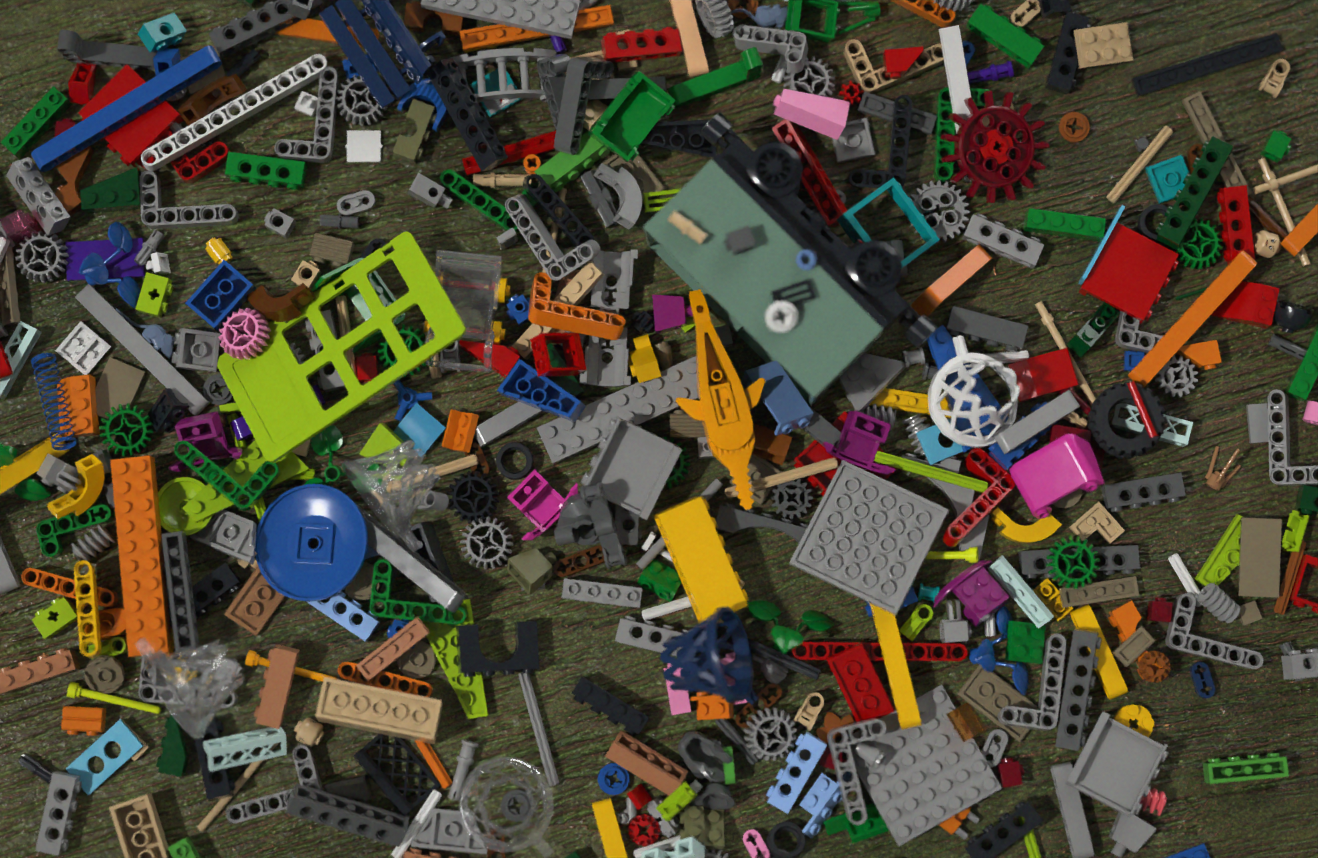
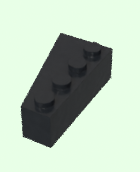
(681, 138)

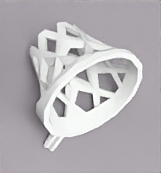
(938, 382)

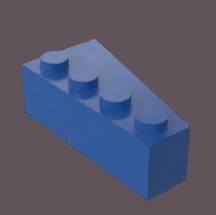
(539, 392)

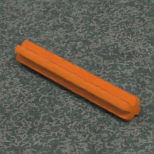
(434, 763)

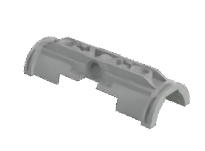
(613, 373)

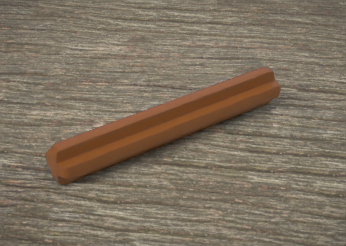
(1289, 580)

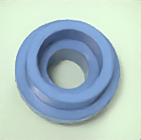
(806, 253)

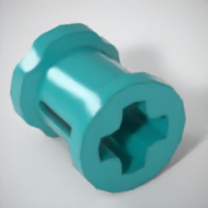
(927, 592)

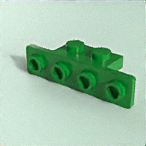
(871, 827)

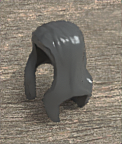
(703, 756)

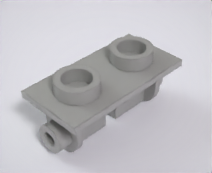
(667, 827)

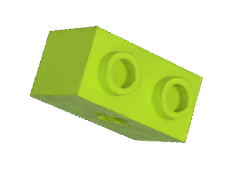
(152, 285)
(49, 627)

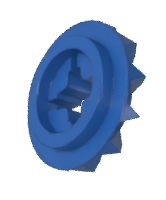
(604, 782)

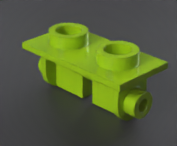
(1294, 535)
(676, 801)

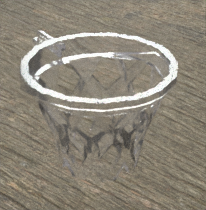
(402, 487)
(161, 666)
(518, 842)

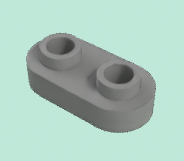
(356, 203)
(993, 748)

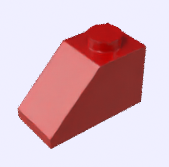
(899, 61)
(82, 83)

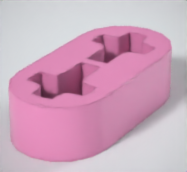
(760, 845)

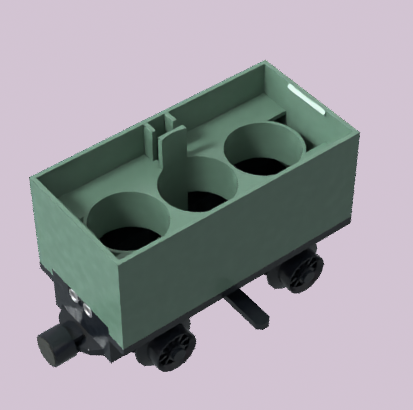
(850, 284)

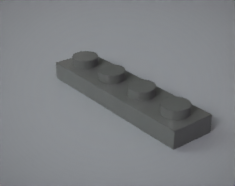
(883, 109)

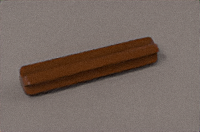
(1260, 214)

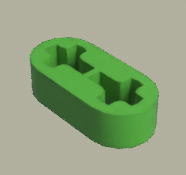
(729, 773)

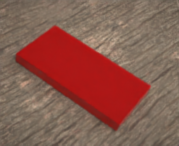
(860, 683)

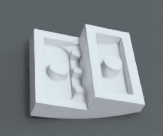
(83, 348)

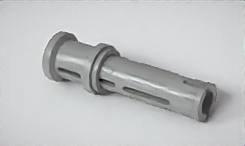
(464, 760)

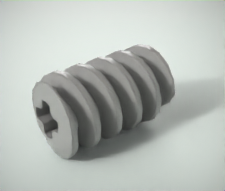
(885, 416)
(916, 425)
(92, 543)
(1218, 603)

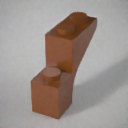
(73, 171)

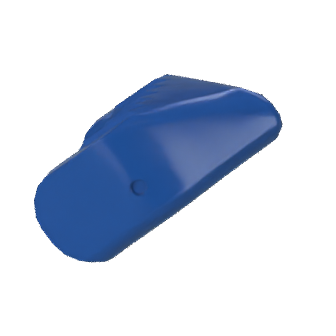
(425, 92)

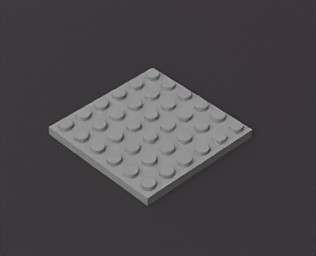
(869, 537)
(925, 770)

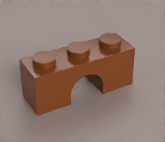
(417, 18)

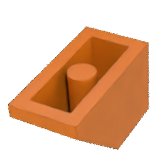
(1202, 354)

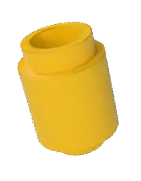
(218, 250)

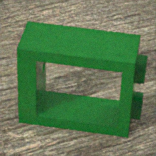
(832, 14)

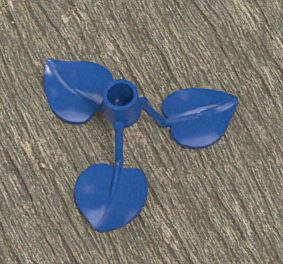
(96, 272)
(985, 656)

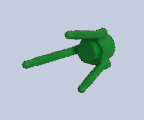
(869, 9)

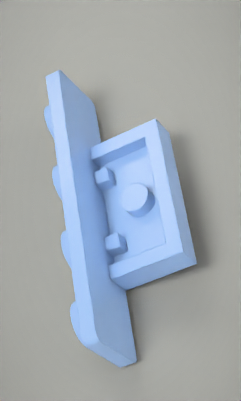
(821, 801)

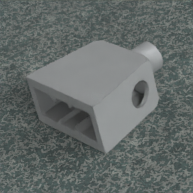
(420, 190)
(1129, 834)

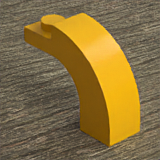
(92, 476)
(1024, 534)

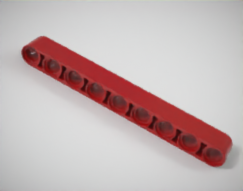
(907, 647)

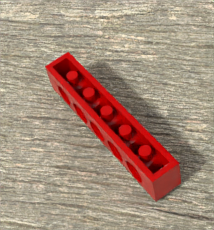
(813, 174)

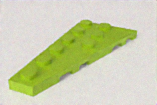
(210, 501)
(444, 644)

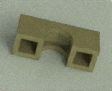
(411, 147)

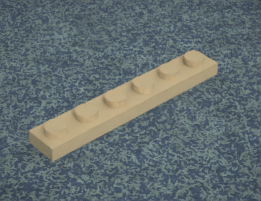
(572, 295)

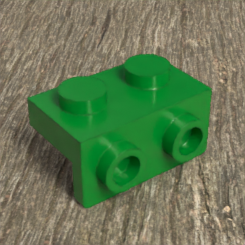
(660, 580)

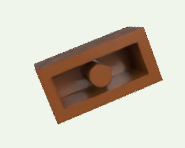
(769, 445)

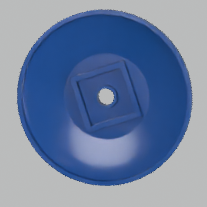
(286, 536)

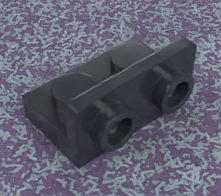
(167, 411)

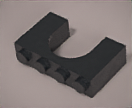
(473, 661)

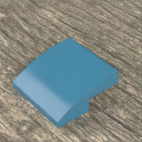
(420, 428)

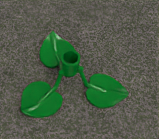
(327, 441)
(27, 488)
(784, 637)

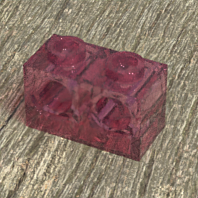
(19, 225)

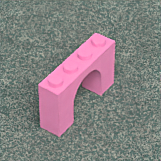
(679, 700)

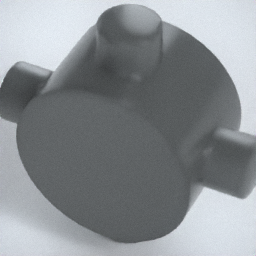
(1141, 144)

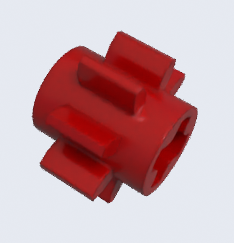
(855, 90)

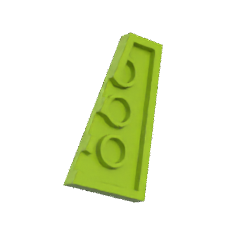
(1223, 557)

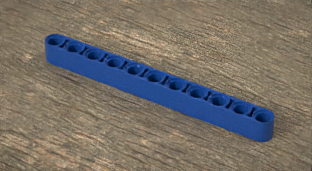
(126, 108)

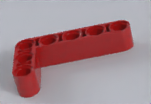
(194, 163)
(983, 502)

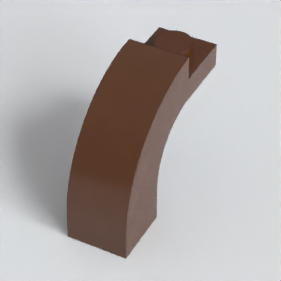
(211, 96)
(281, 308)

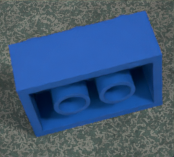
(220, 295)

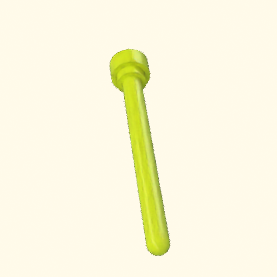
(969, 555)
(75, 690)

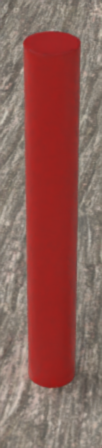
(1142, 409)

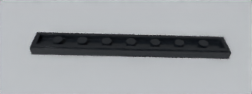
(1207, 65)

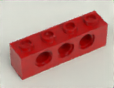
(668, 35)
(1241, 215)

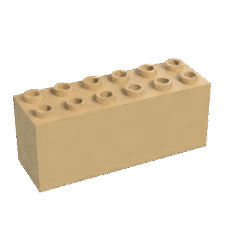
(379, 710)

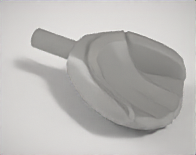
(771, 670)

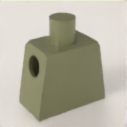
(531, 569)

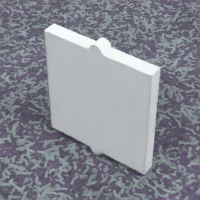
(364, 146)

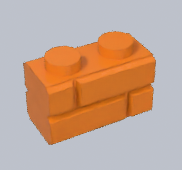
(83, 719)

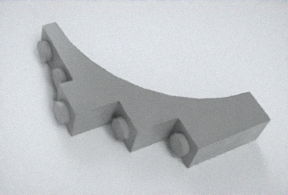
(959, 500)

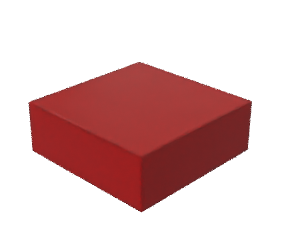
(639, 796)

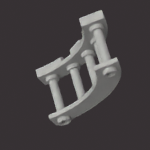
(501, 57)

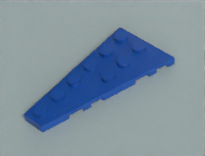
(942, 351)

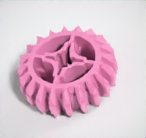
(244, 322)

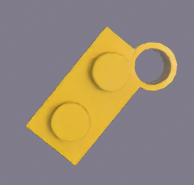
(643, 360)

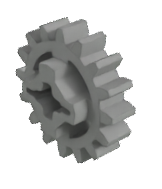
(1182, 381)

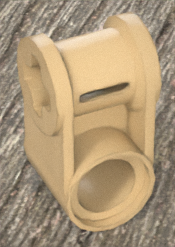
(1273, 80)
(809, 711)

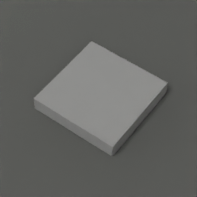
(854, 142)

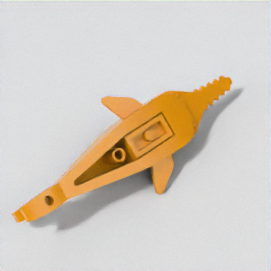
(722, 402)

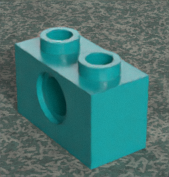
(162, 32)

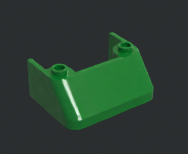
(357, 299)

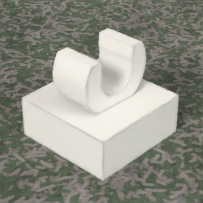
(306, 104)
(159, 263)

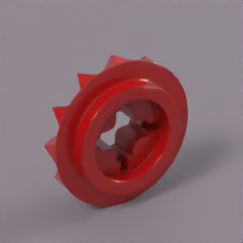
(644, 820)

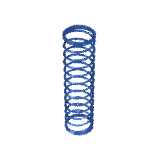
(59, 439)

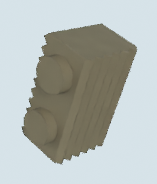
(331, 250)
(685, 427)

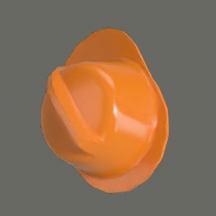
(111, 623)

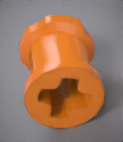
(533, 159)

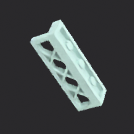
(21, 355)
(1136, 427)
(1020, 592)
(246, 743)

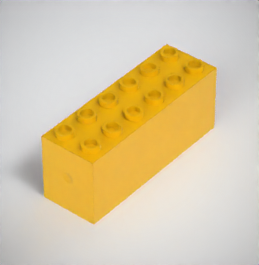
(700, 557)

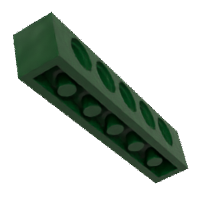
(1174, 236)

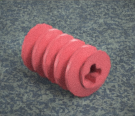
(1154, 801)

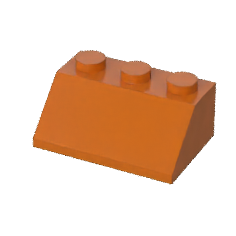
(82, 405)

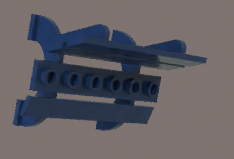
(396, 36)

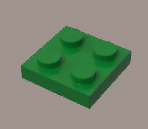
(1025, 642)

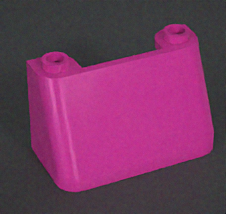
(1056, 473)

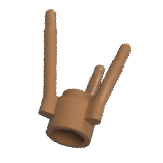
(1217, 479)

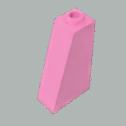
(813, 111)

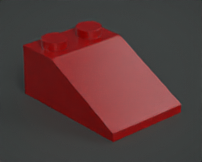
(1249, 304)
(502, 357)
(1044, 374)

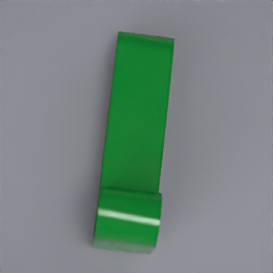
(75, 526)

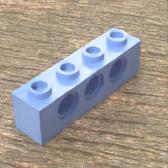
(362, 630)
(785, 801)

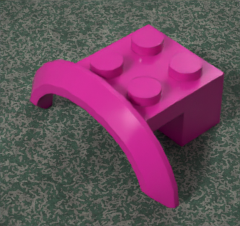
(539, 503)

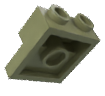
(704, 826)

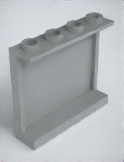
(632, 466)
(1117, 765)

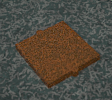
(965, 722)

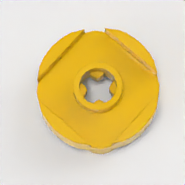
(1141, 714)

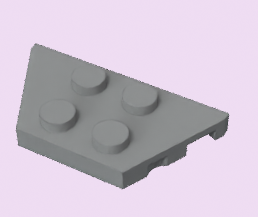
(869, 378)
(230, 535)
(446, 832)

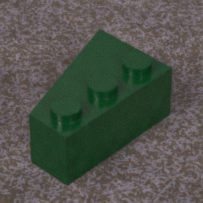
(113, 194)

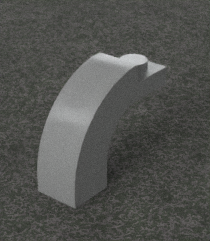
(628, 193)

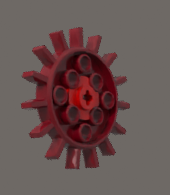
(999, 156)

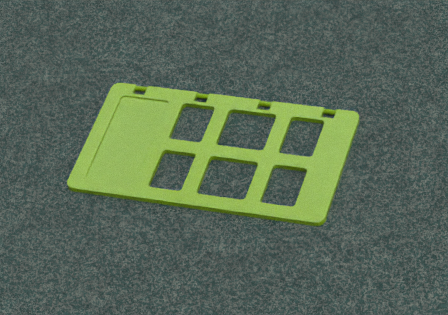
(276, 389)

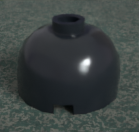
(1292, 316)

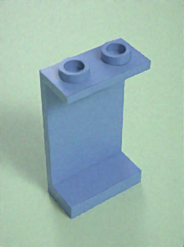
(780, 397)

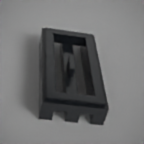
(793, 286)

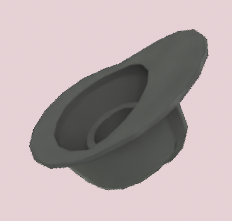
(714, 797)

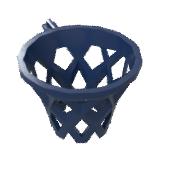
(704, 639)

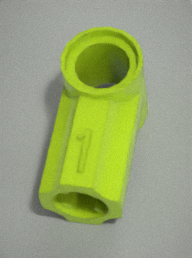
(914, 623)
(109, 647)

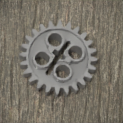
(933, 195)

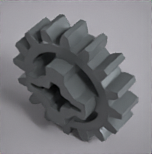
(798, 504)

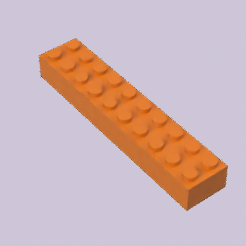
(141, 553)

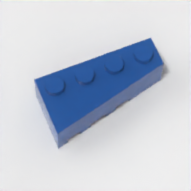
(1007, 459)

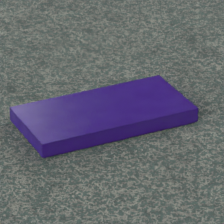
(119, 267)

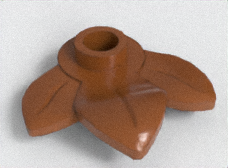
(832, 721)

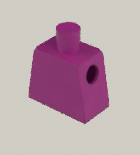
(670, 313)

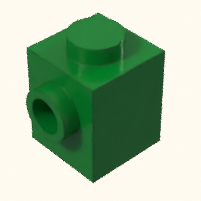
(1276, 146)

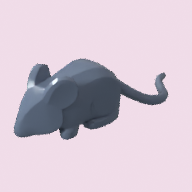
(766, 16)
(156, 336)

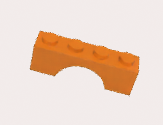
(1125, 620)

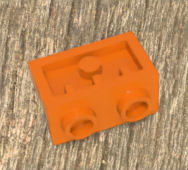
(460, 431)
(712, 707)

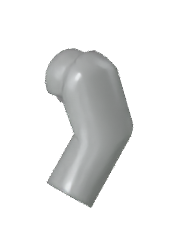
(628, 814)

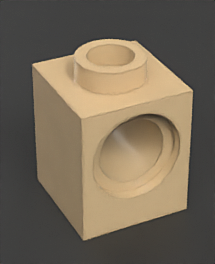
(304, 266)

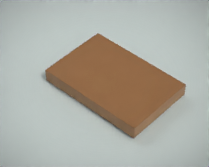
(254, 603)

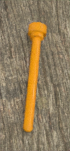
(254, 659)

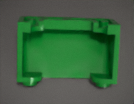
(631, 116)

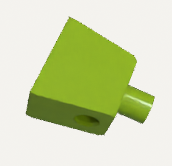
(381, 441)

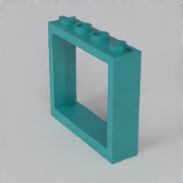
(906, 204)

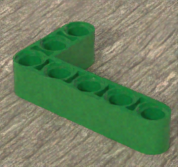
(746, 70)
(949, 127)
(490, 204)
(224, 479)
(409, 606)

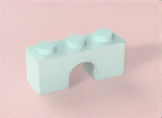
(684, 848)

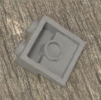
(196, 350)

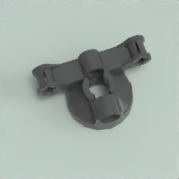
(588, 508)

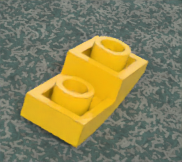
(1051, 598)

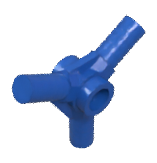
(408, 398)

